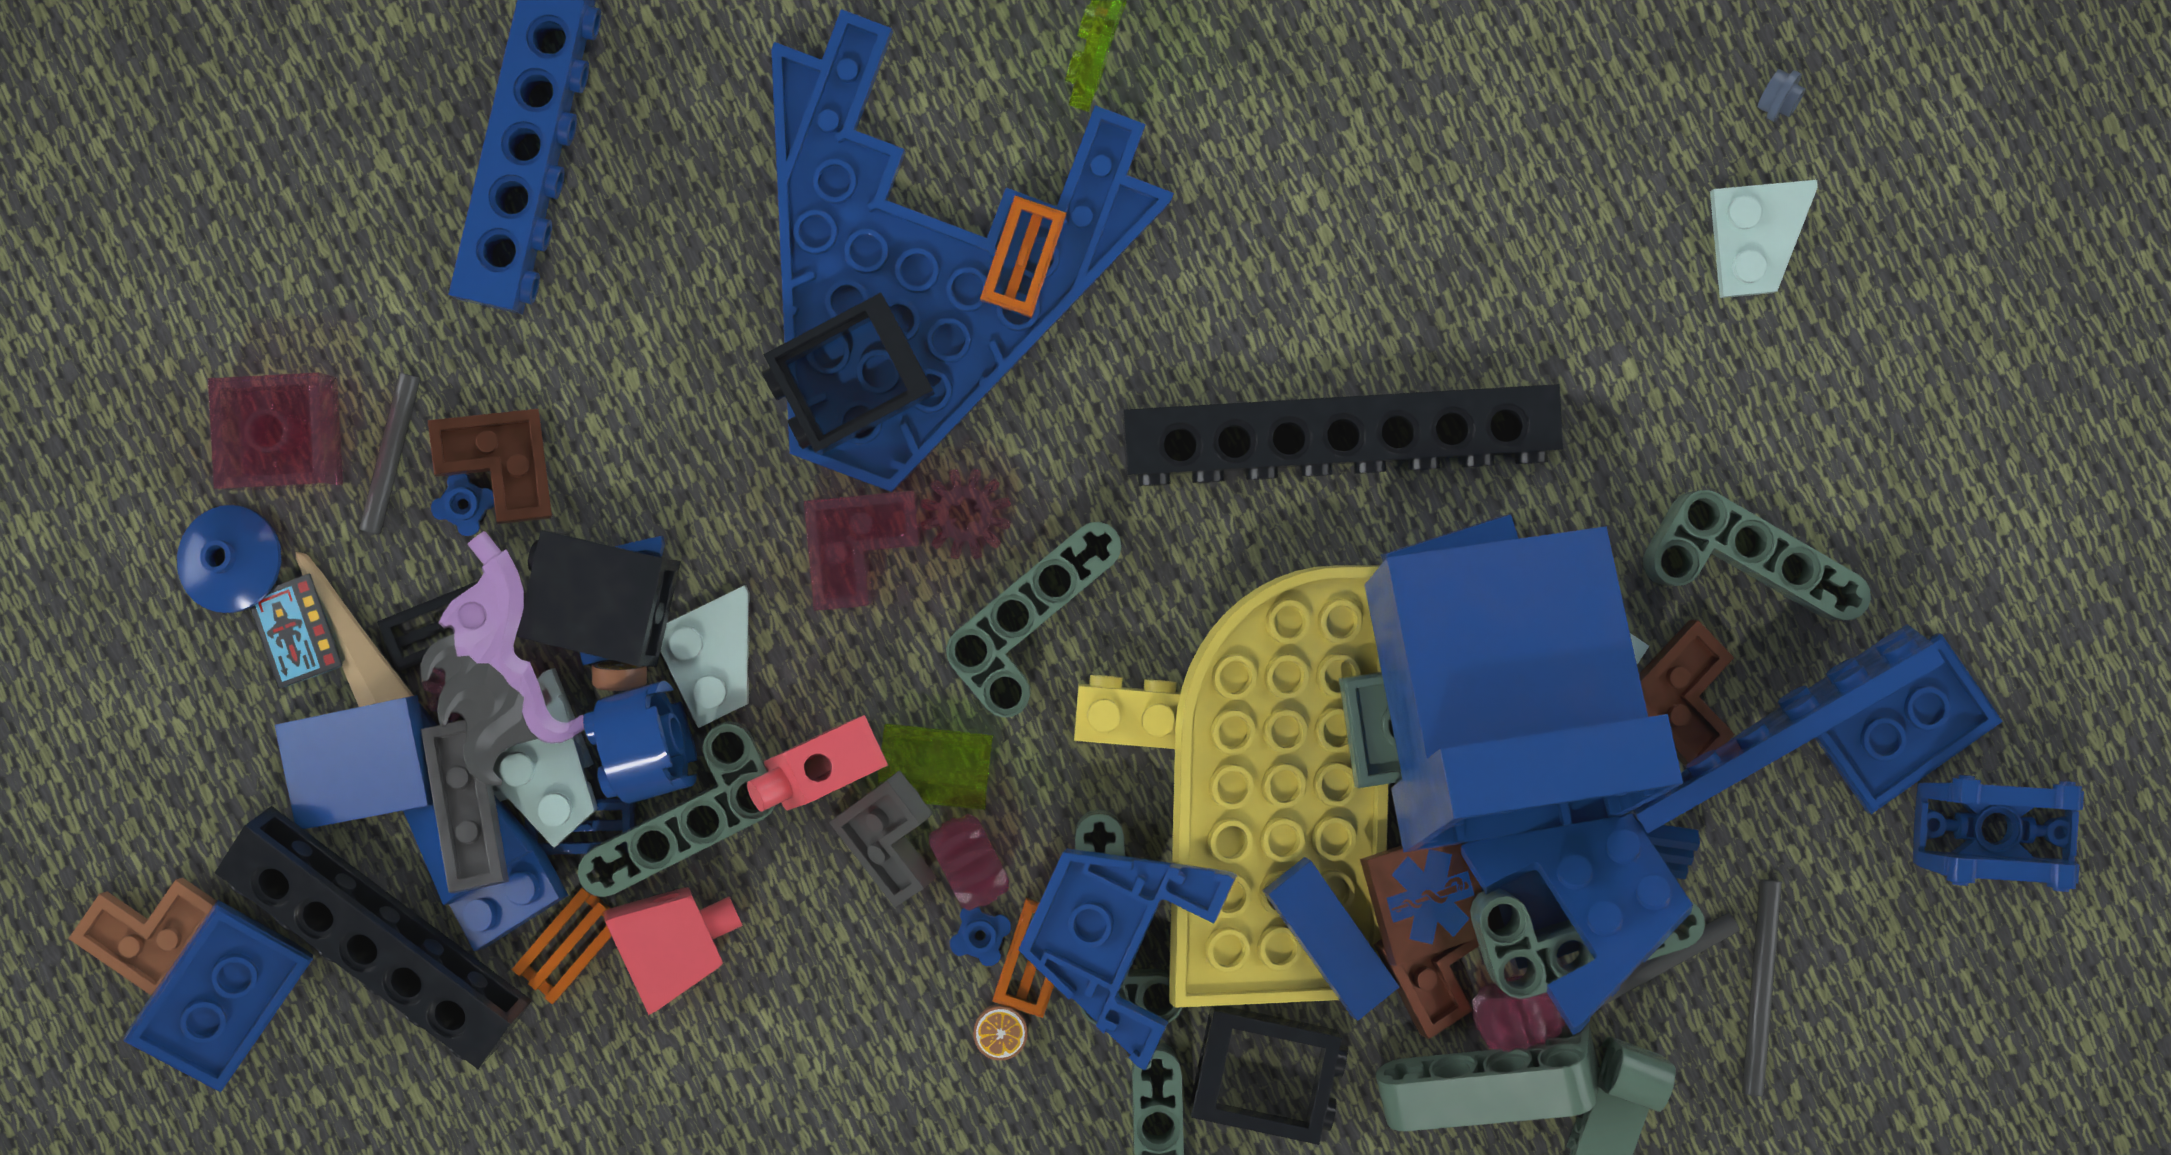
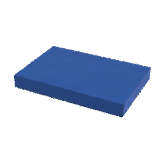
(1909, 732)
(355, 763)
(218, 996)

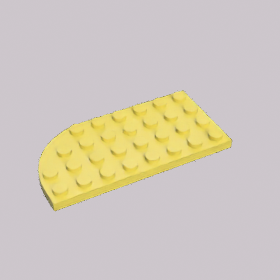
(1272, 782)

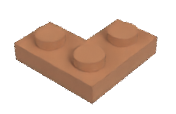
(142, 946)

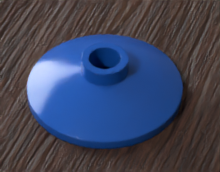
(249, 563)

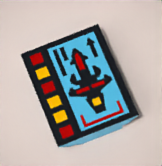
(295, 632)

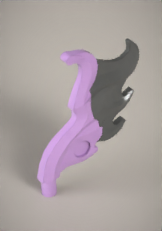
(482, 672)

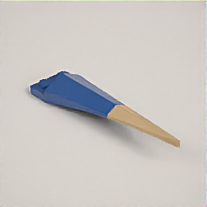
(483, 912)

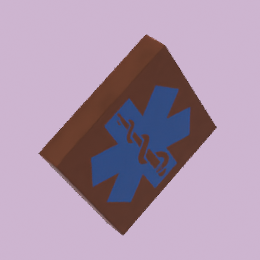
(1421, 900)

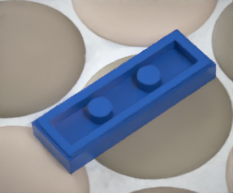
(1331, 938)

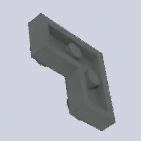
(876, 834)

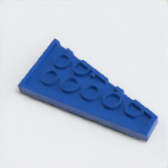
(1800, 718)

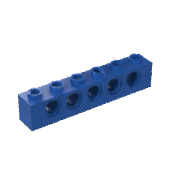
(499, 168)

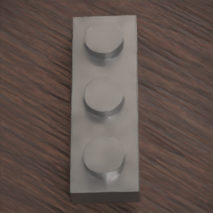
(463, 813)

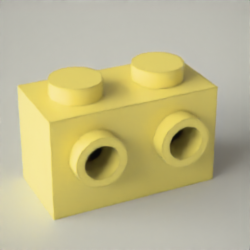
(1127, 715)

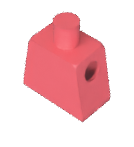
(818, 766)
(669, 942)

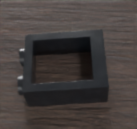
(783, 384)
(1212, 1061)

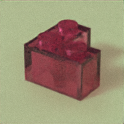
(843, 534)

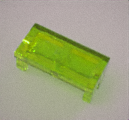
(939, 763)

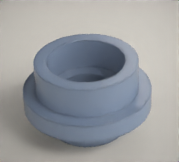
(1781, 95)

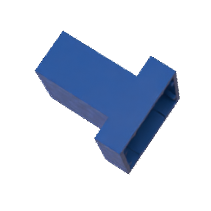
(1514, 690)

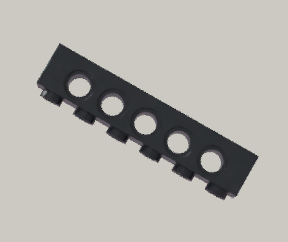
(364, 910)

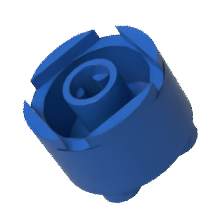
(641, 743)

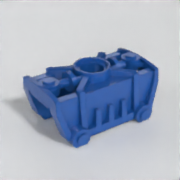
(2006, 857)

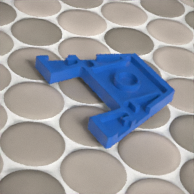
(1608, 887)
(1094, 927)

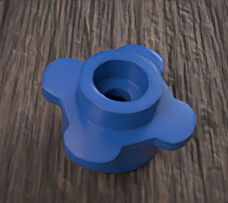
(466, 519)
(986, 949)

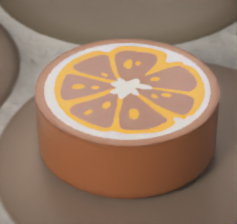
(618, 676)
(1000, 1032)

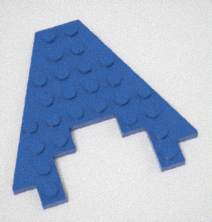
(852, 243)

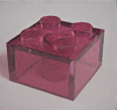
(275, 431)

